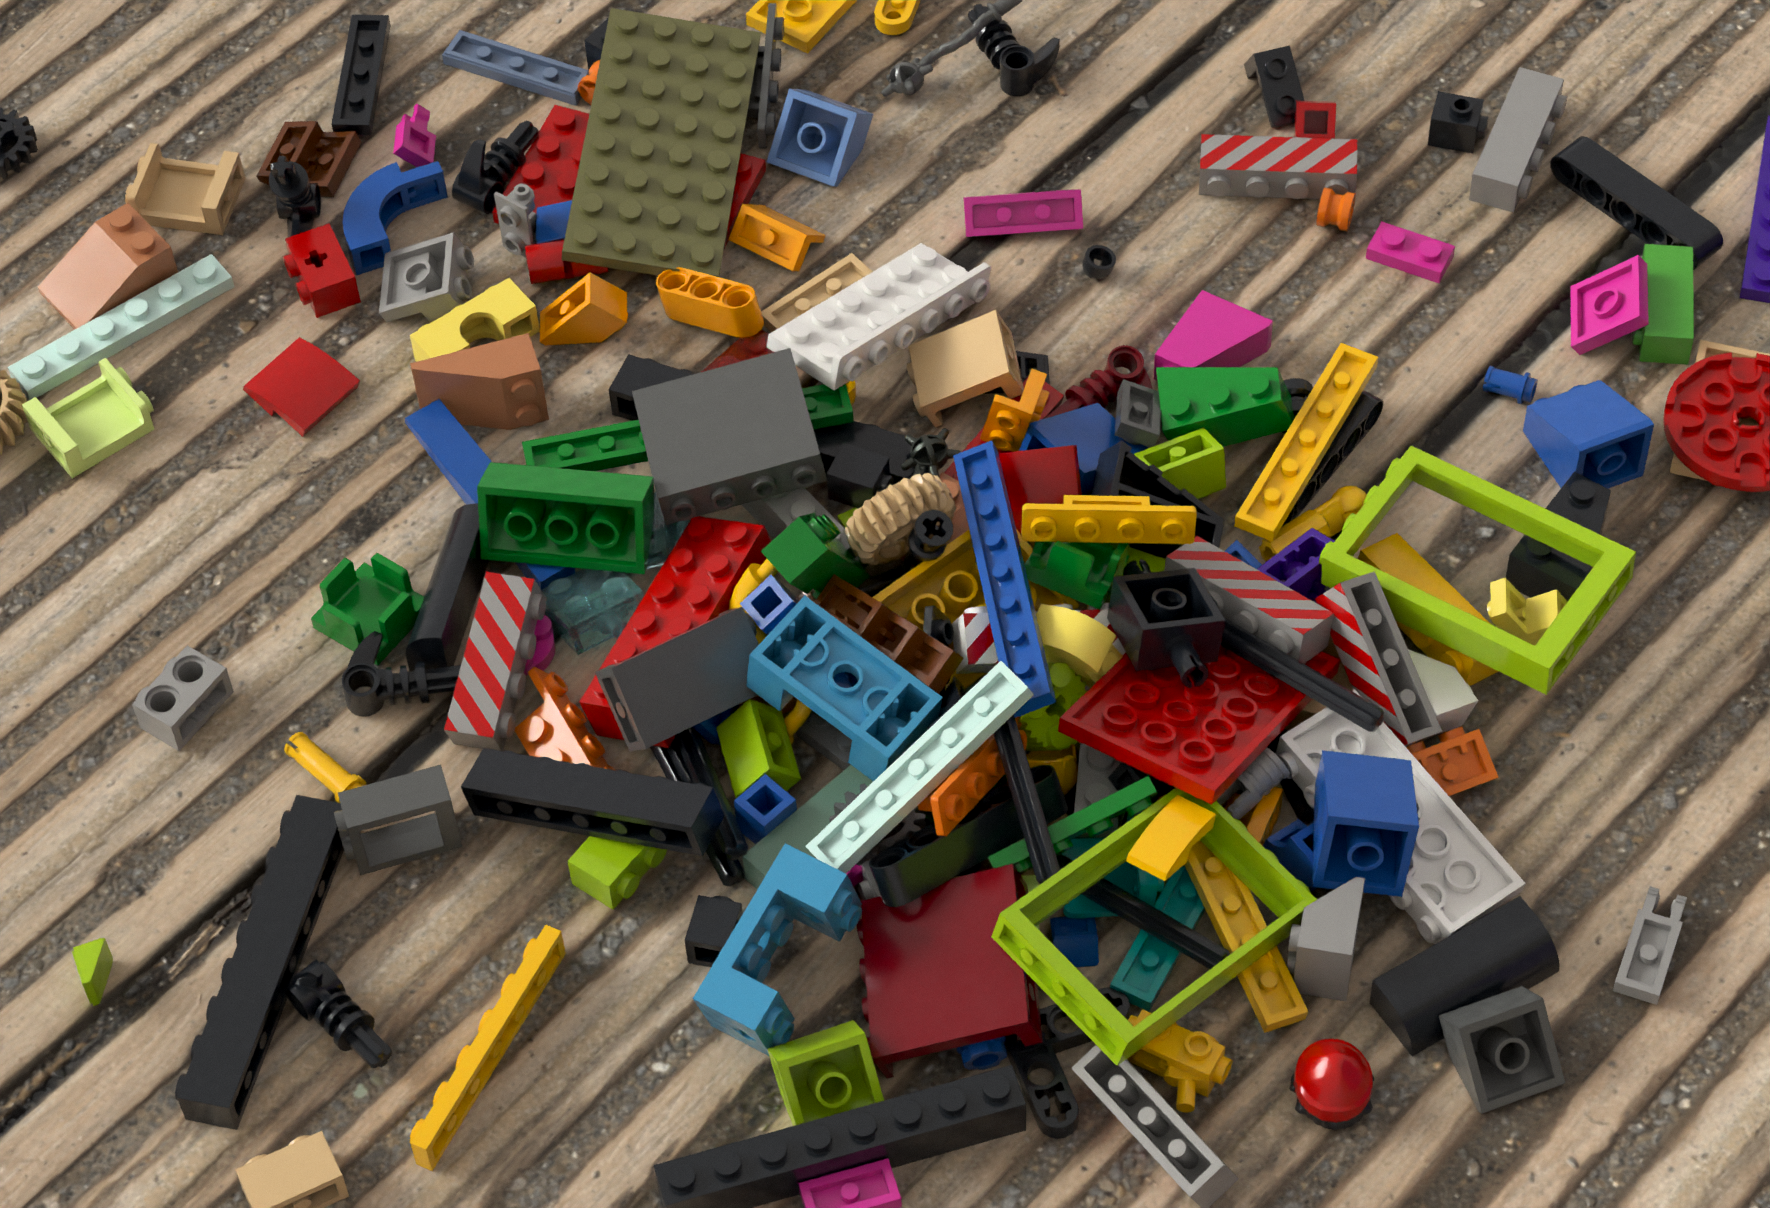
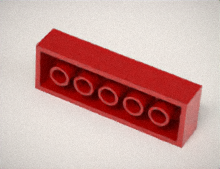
(686, 592)

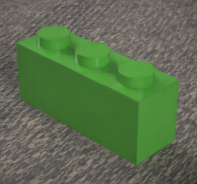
(1670, 305)

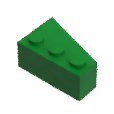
(1226, 401)
(811, 553)

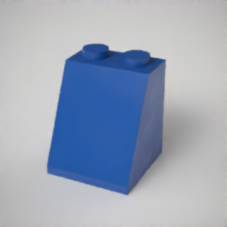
(1088, 428)
(1590, 434)
(1364, 822)

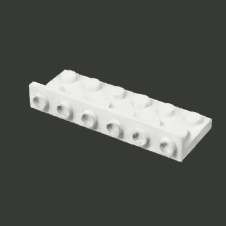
(879, 315)
(1453, 867)

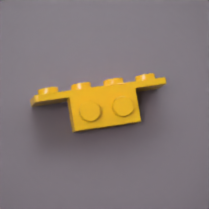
(1108, 521)

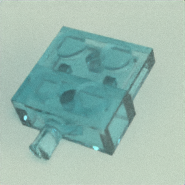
(591, 606)

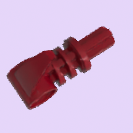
(1104, 385)

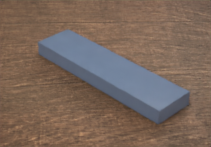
(515, 67)

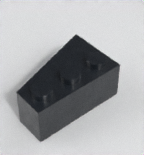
(1126, 475)
(1540, 568)

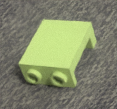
(92, 420)

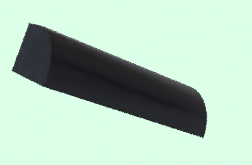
(449, 594)
(1473, 964)

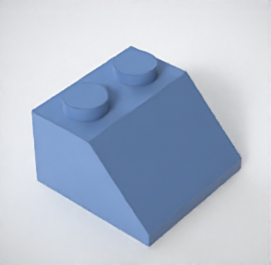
(818, 136)

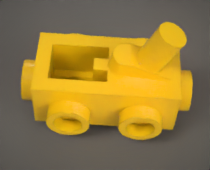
(1185, 1061)

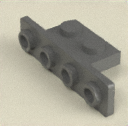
(764, 88)

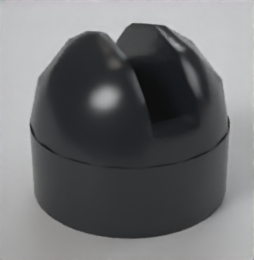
(1106, 265)

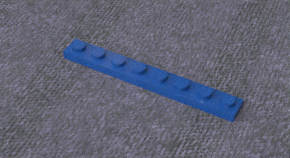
(1003, 572)

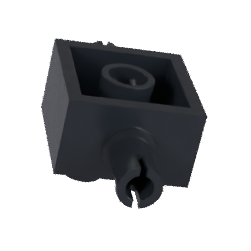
(1166, 620)

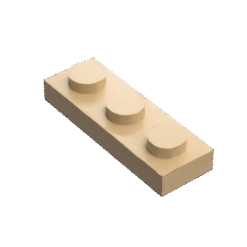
(815, 291)

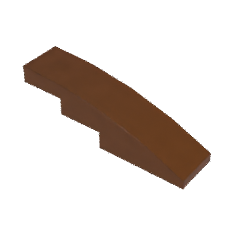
(890, 633)

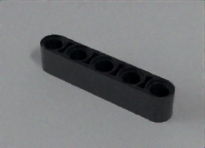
(1634, 199)
(1354, 429)
(930, 860)

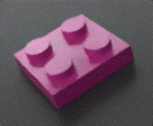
(1609, 305)

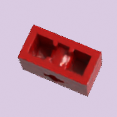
(322, 271)

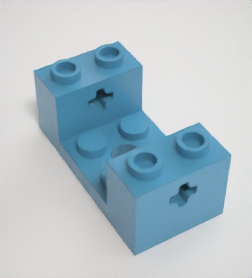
(879, 713)
(733, 989)

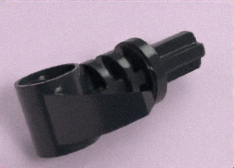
(1016, 63)
(489, 172)
(295, 196)
(390, 685)
(321, 995)

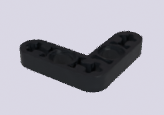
(1043, 1055)

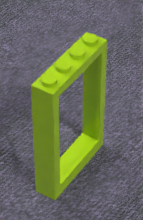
(1530, 664)
(1076, 995)

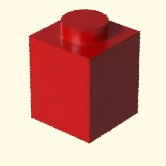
(1315, 119)

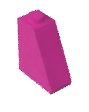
(1215, 336)

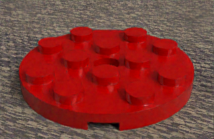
(1704, 421)

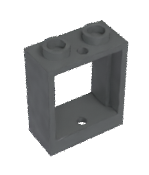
(394, 801)

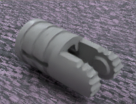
(1255, 783)

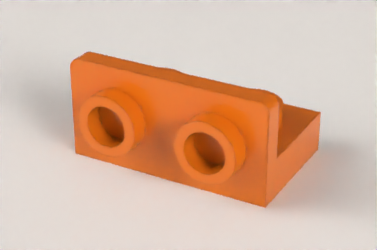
(1457, 761)

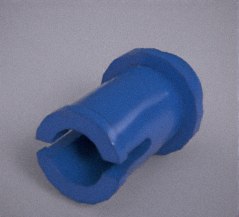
(1510, 384)

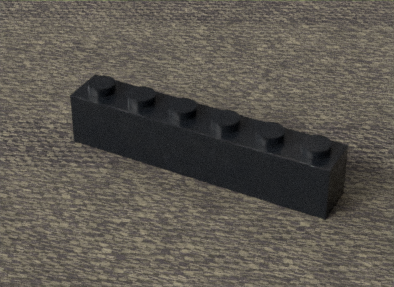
(593, 801)

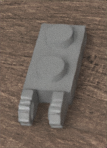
(1650, 949)

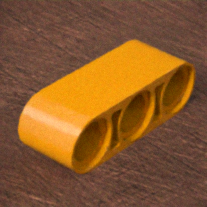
(710, 302)

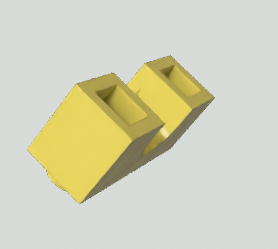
(495, 314)

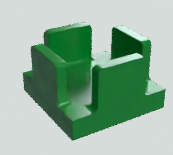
(1077, 568)
(366, 602)

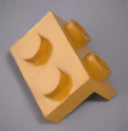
(1010, 419)

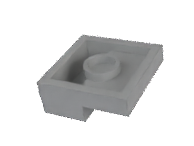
(426, 278)

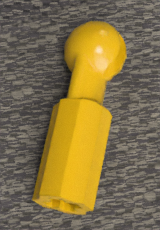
(1325, 518)

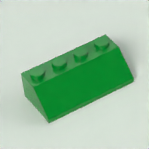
(565, 517)

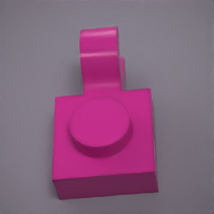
(413, 140)

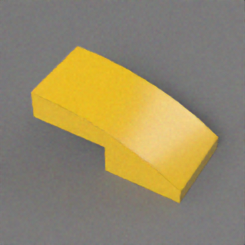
(1169, 837)

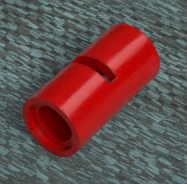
(546, 263)

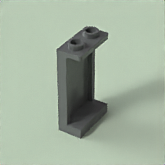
(681, 680)

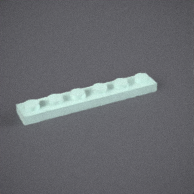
(121, 327)
(920, 769)

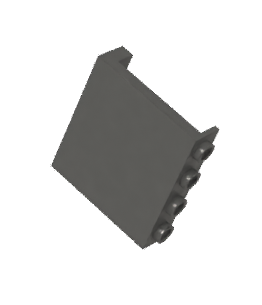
(728, 436)

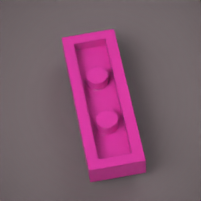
(1023, 212)

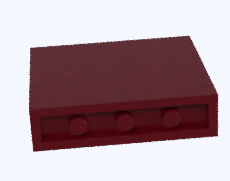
(939, 973)

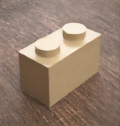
(294, 1176)

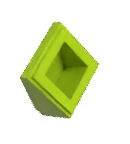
(94, 966)

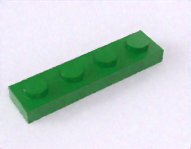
(1092, 819)

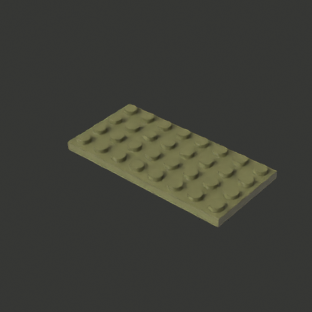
(662, 145)

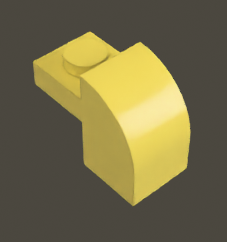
(1521, 616)
(1077, 641)

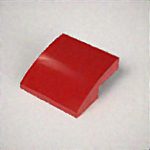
(301, 385)
(1040, 477)

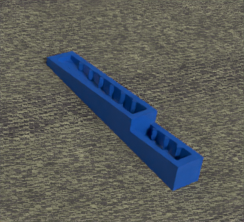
(463, 466)

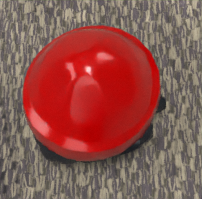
(1333, 1084)

